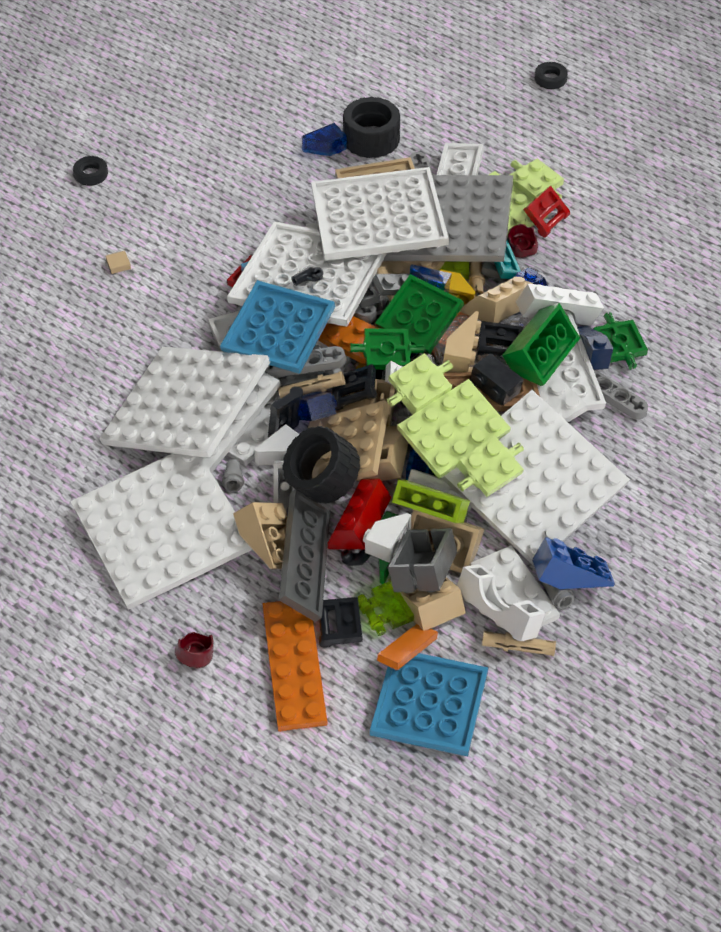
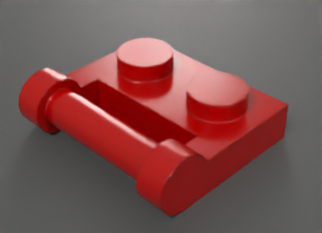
(544, 205)

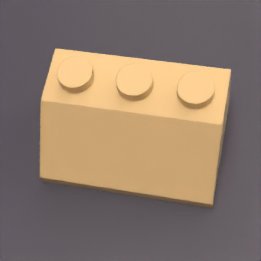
(498, 302)
(466, 537)

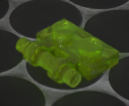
(393, 608)

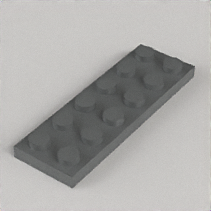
(305, 556)

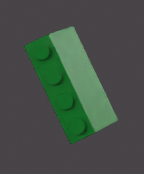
(542, 345)

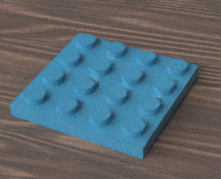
(278, 325)
(430, 704)

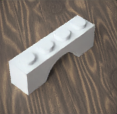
(583, 305)
(479, 589)

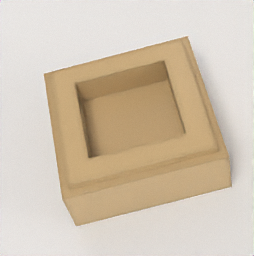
(118, 262)

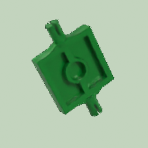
(625, 340)
(386, 345)

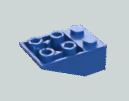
(570, 567)

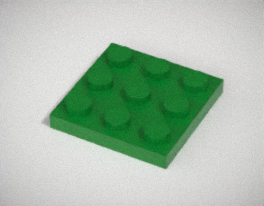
(421, 310)

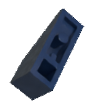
(597, 347)

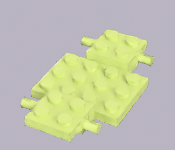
(527, 184)
(454, 426)

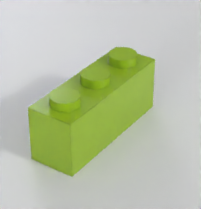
(431, 501)

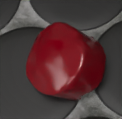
(522, 241)
(195, 650)

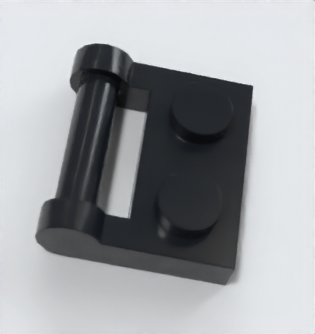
(496, 334)
(354, 381)
(285, 411)
(347, 622)

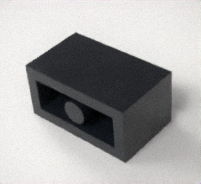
(496, 379)

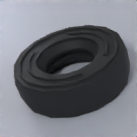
(551, 67)
(90, 162)

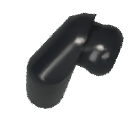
(308, 274)
(354, 559)

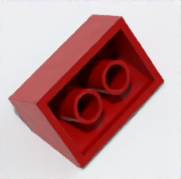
(361, 513)

